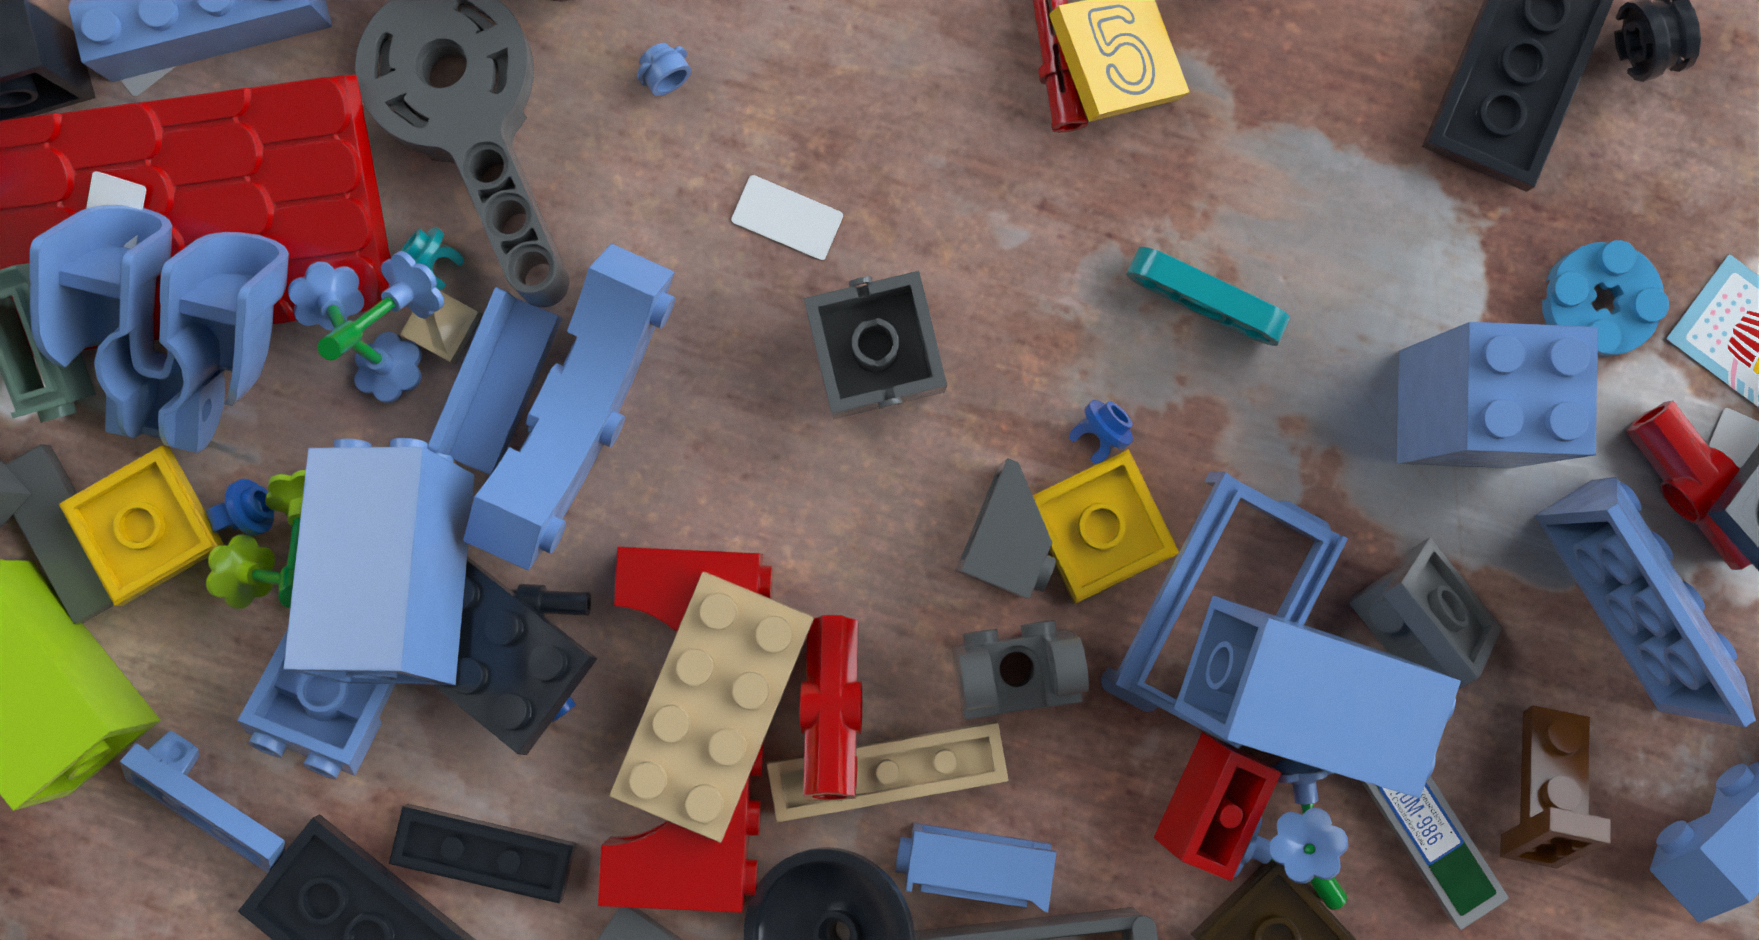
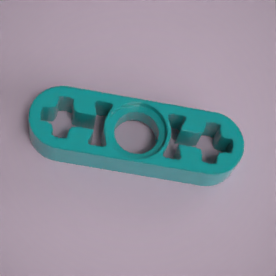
(1208, 296)

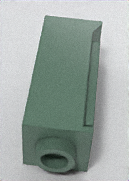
(18, 364)

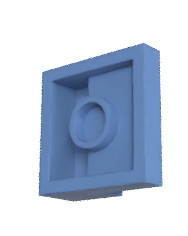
(313, 717)

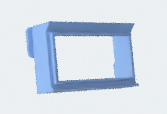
(1226, 493)

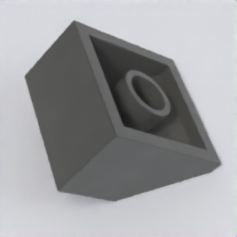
(1009, 537)

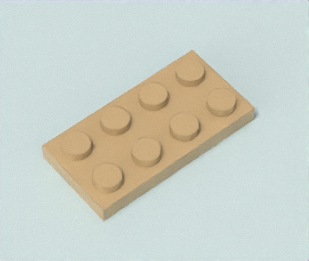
(711, 706)

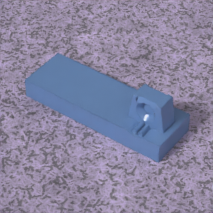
(163, 776)

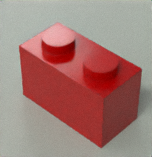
(1216, 806)

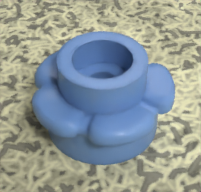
(663, 68)

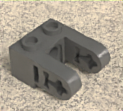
(1055, 675)

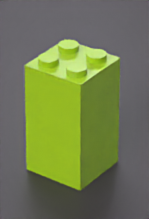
(60, 695)

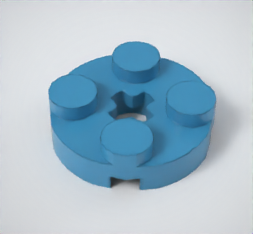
(1629, 276)

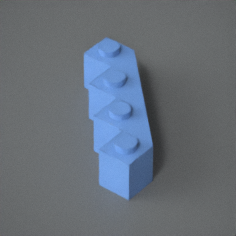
(1715, 858)

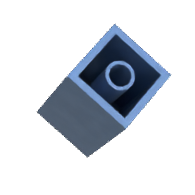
(1498, 396)
(380, 565)
(1316, 697)

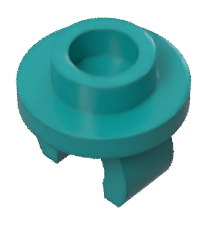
(427, 248)

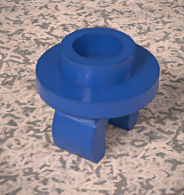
(1109, 424)
(242, 509)

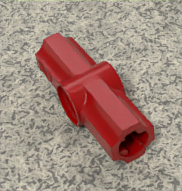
(1690, 472)
(831, 709)

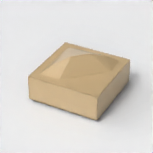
(445, 330)

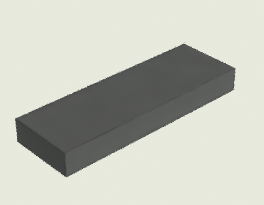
(53, 536)

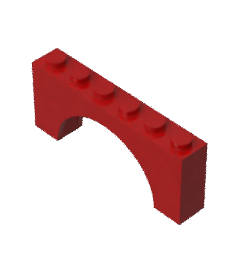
(669, 862)

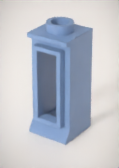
(977, 865)

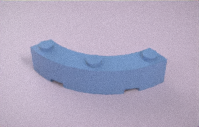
(575, 411)

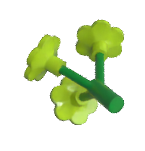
(245, 568)

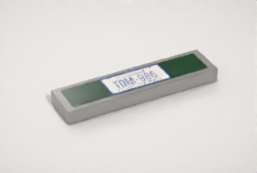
(1441, 852)

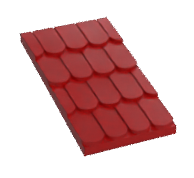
(237, 160)

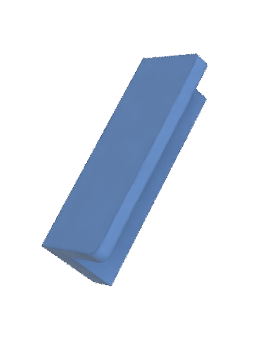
(494, 382)

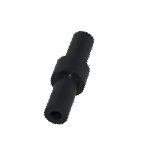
(554, 601)

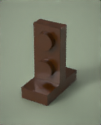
(1554, 792)

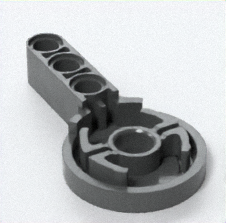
(465, 119)

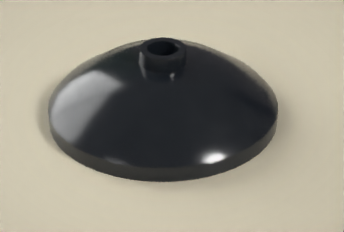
(822, 886)

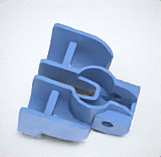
(212, 316)

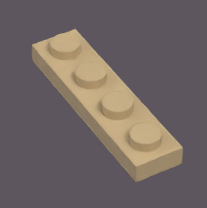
(899, 770)

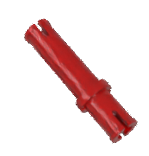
(1066, 107)

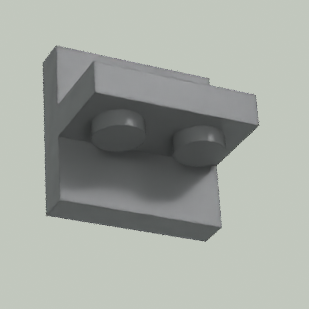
(1430, 615)

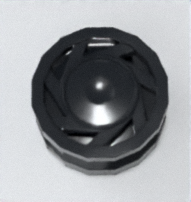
(1657, 37)

